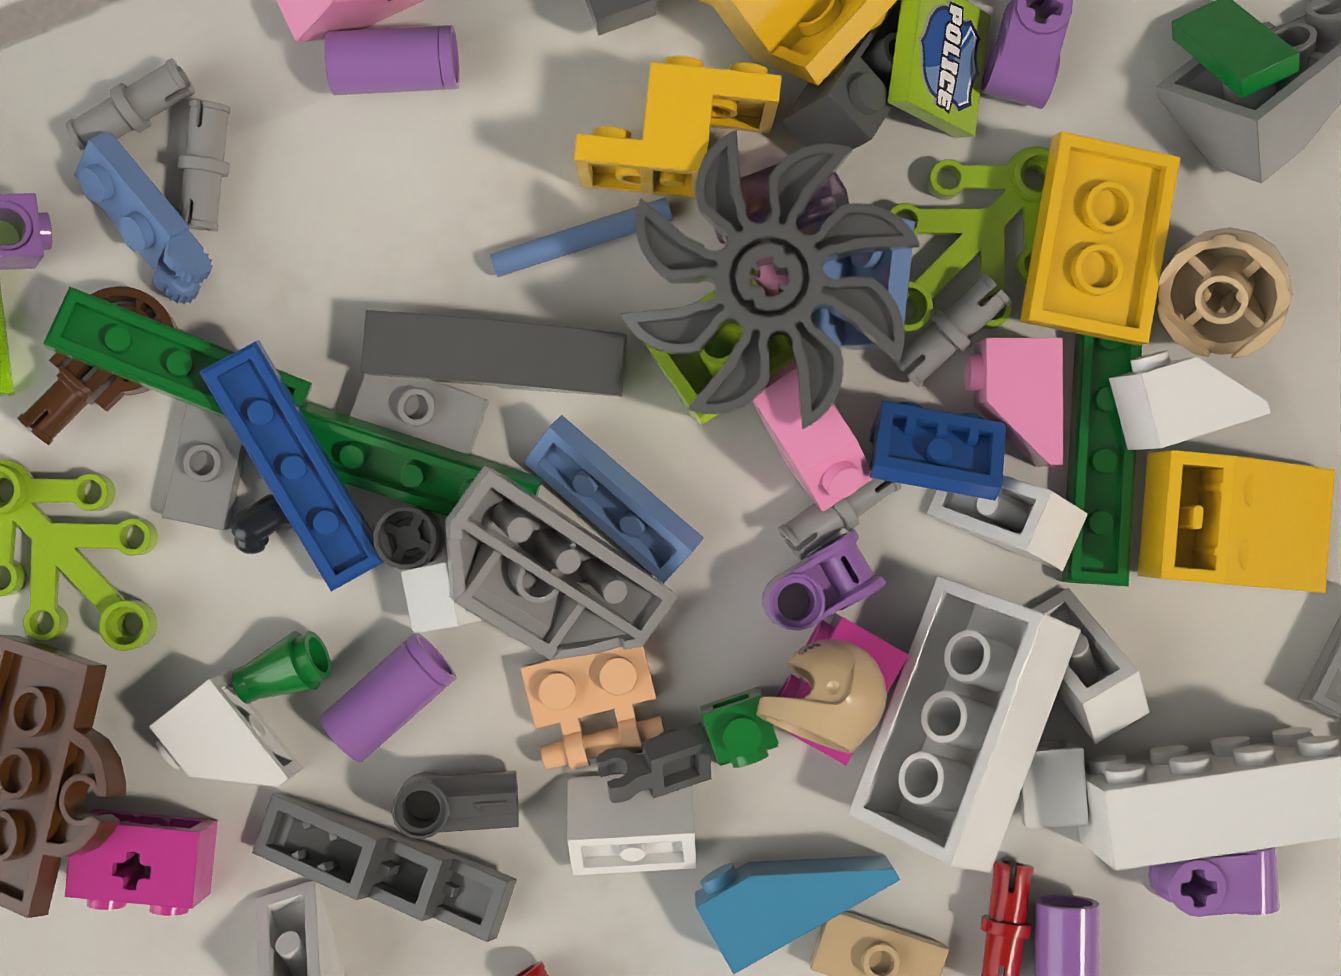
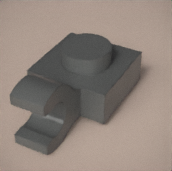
(665, 766)

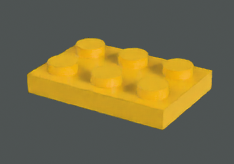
(1100, 239)

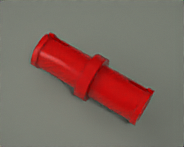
(1006, 919)

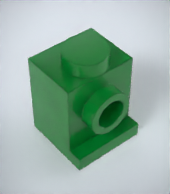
(737, 731)

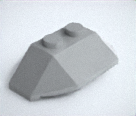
(546, 574)

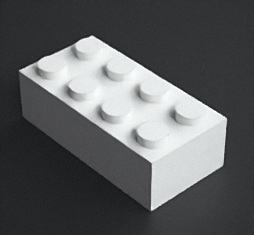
(964, 725)
(1213, 799)

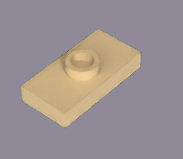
(869, 948)

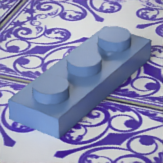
(612, 499)

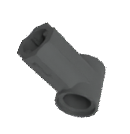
(465, 803)

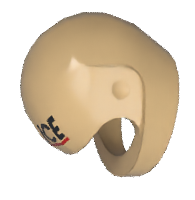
(844, 698)

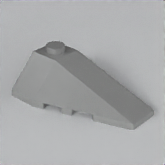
(1275, 123)

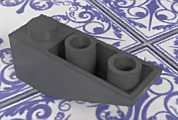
(854, 99)

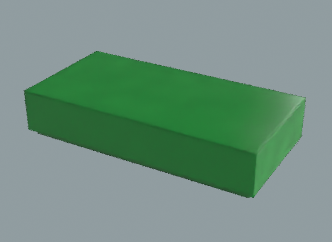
(1235, 46)

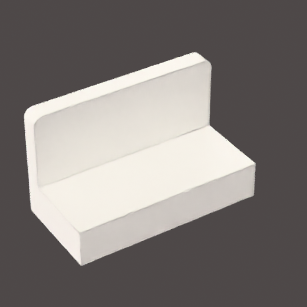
(628, 834)

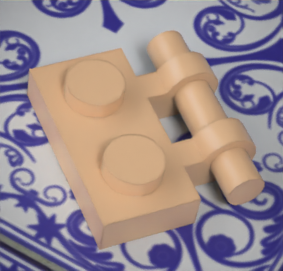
(585, 686)

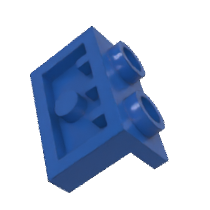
(938, 450)

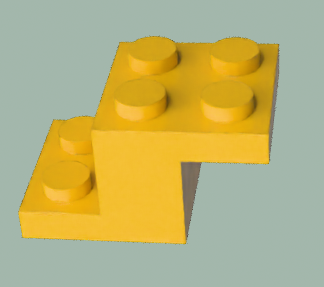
(801, 35)
(679, 112)

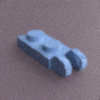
(143, 217)

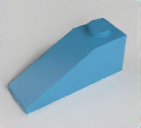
(776, 902)

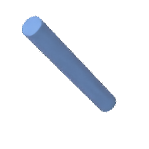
(572, 240)

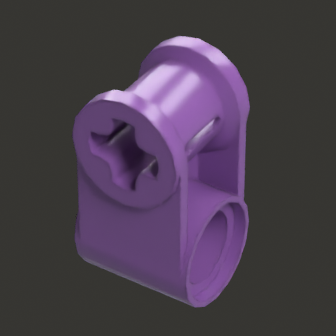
(1027, 52)
(825, 582)
(1221, 883)

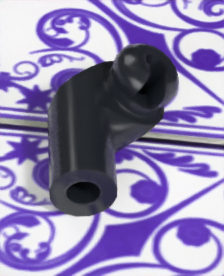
(256, 524)

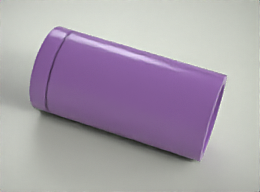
(392, 60)
(387, 697)
(1066, 936)

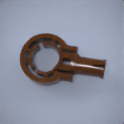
(71, 393)

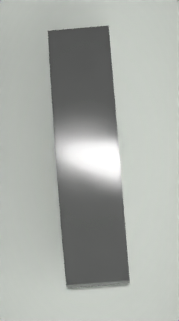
(493, 353)
(384, 865)

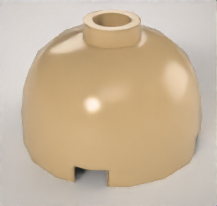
(1225, 293)

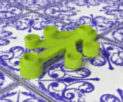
(980, 229)
(57, 547)

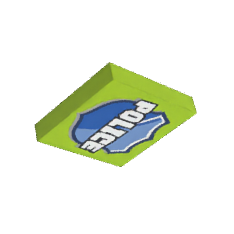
(940, 63)

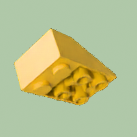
(1236, 521)

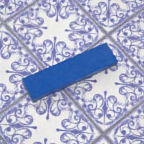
(293, 464)

